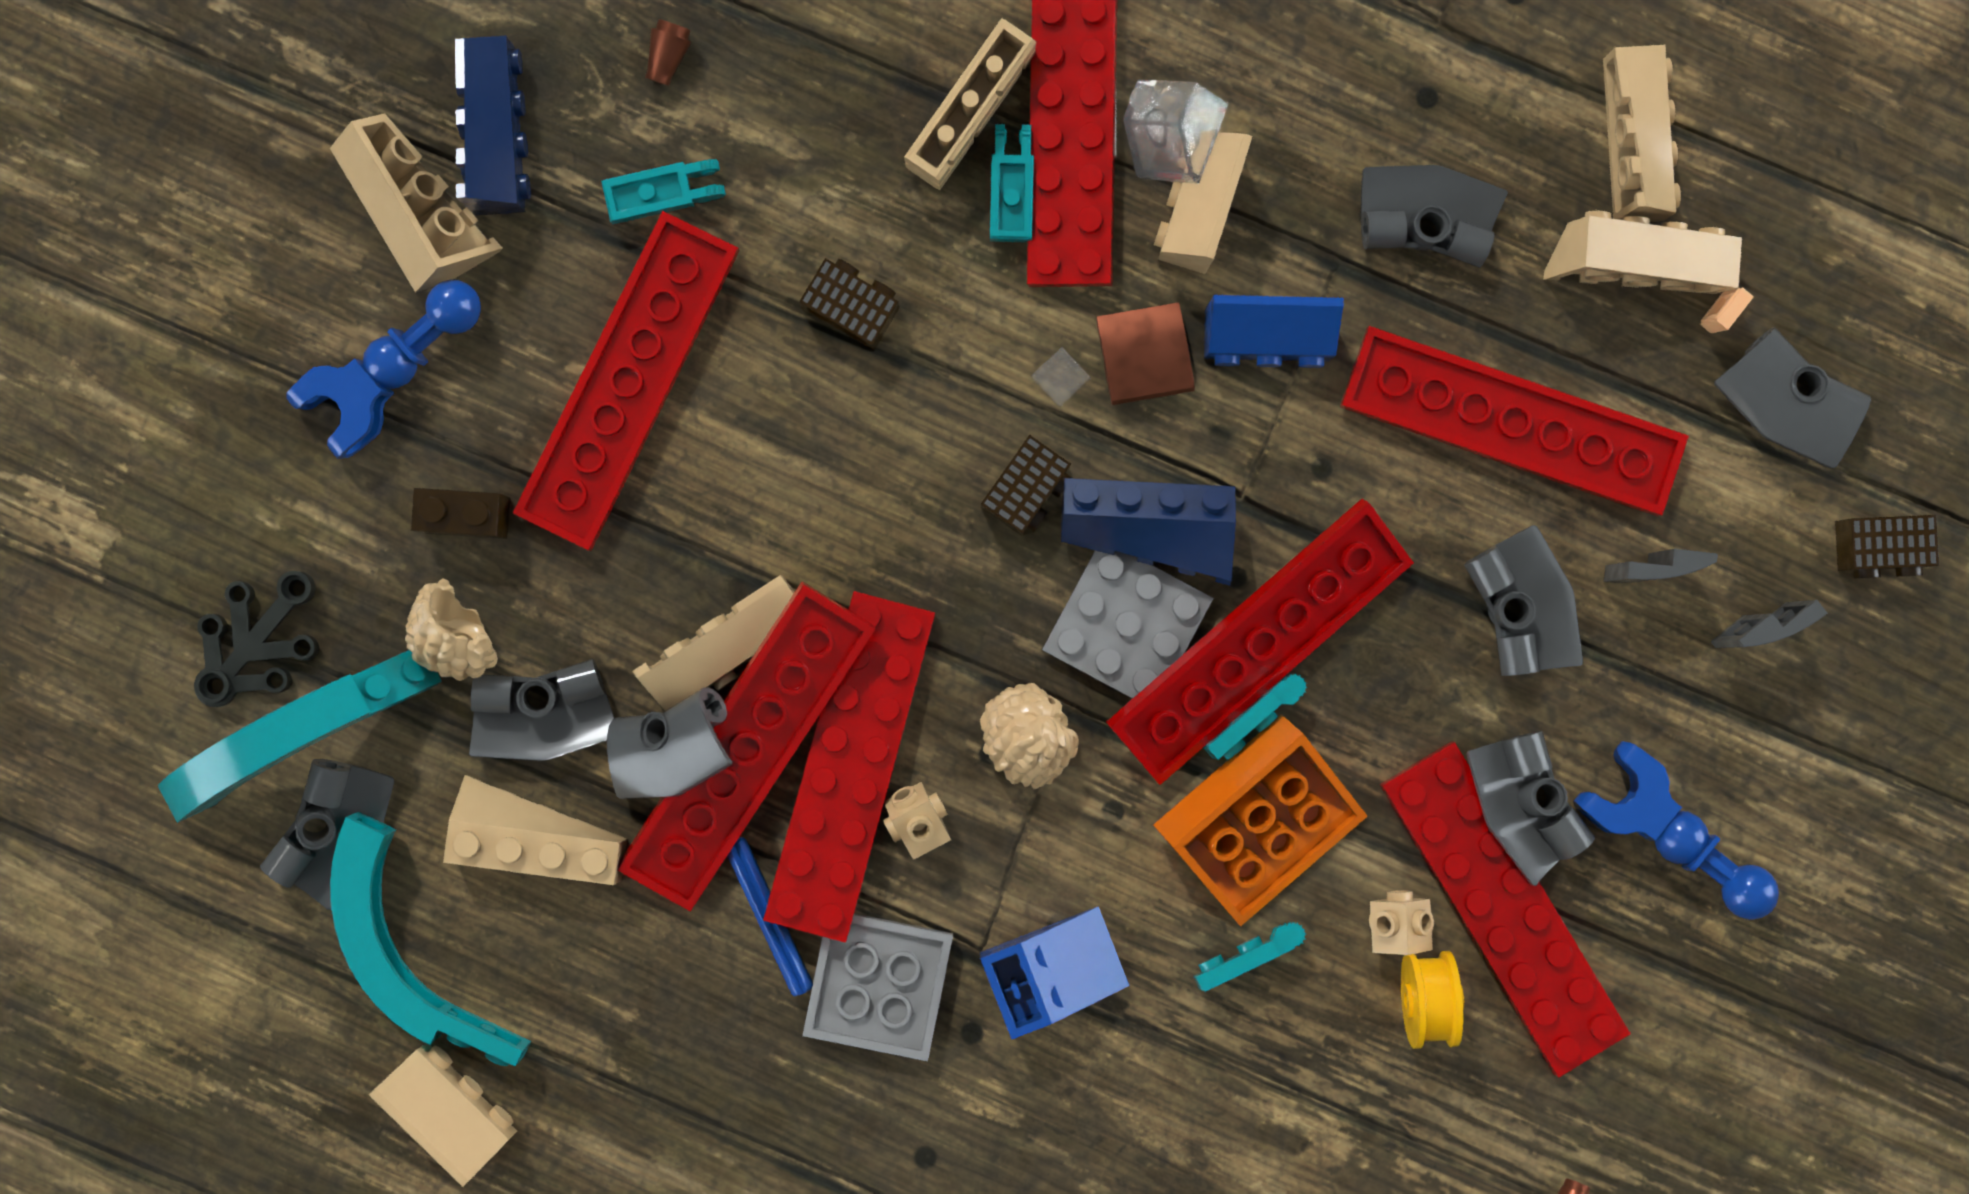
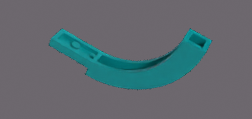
(290, 729)
(378, 965)

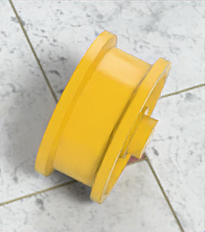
(1432, 999)

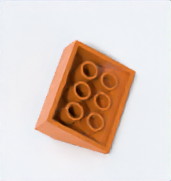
(1261, 819)

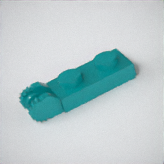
(1011, 189)
(659, 190)
(1257, 716)
(1251, 955)

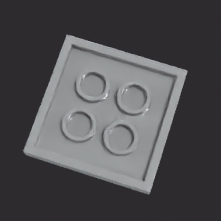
(1126, 622)
(879, 987)

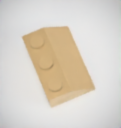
(1202, 208)
(444, 1112)

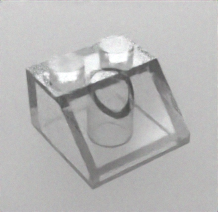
(1172, 129)

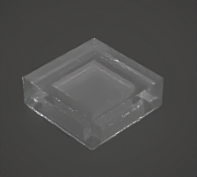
(1060, 377)

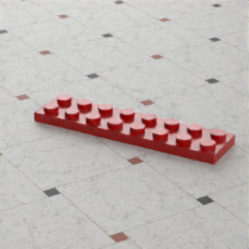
(1073, 143)
(626, 381)
(1514, 421)
(1260, 641)
(764, 725)
(849, 774)
(1504, 913)

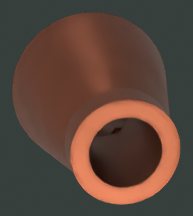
(666, 51)

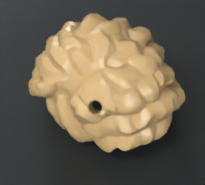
(447, 635)
(1028, 735)

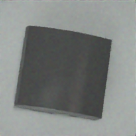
(1659, 566)
(1771, 627)

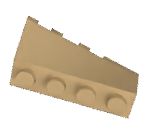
(1641, 132)
(409, 204)
(1646, 253)
(717, 648)
(516, 835)

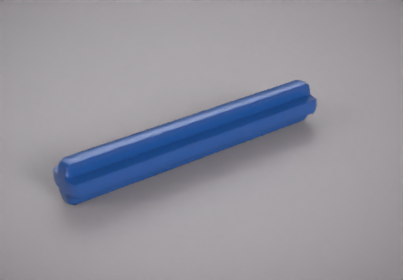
(777, 936)

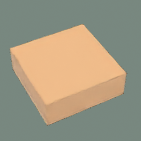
(1726, 310)

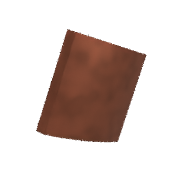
(1145, 353)

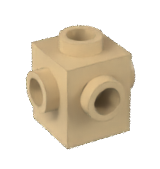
(916, 819)
(1401, 924)

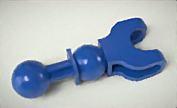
(386, 365)
(1677, 834)

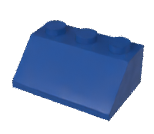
(1272, 330)

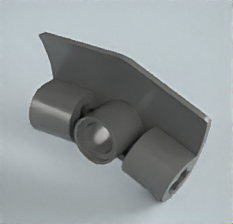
(1455, 203)
(1767, 395)
(1547, 626)
(514, 729)
(667, 750)
(1507, 785)
(331, 795)

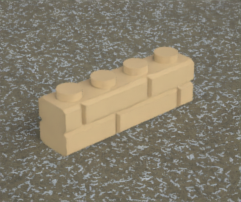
(970, 104)

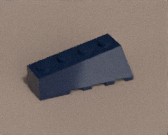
(490, 126)
(1155, 522)

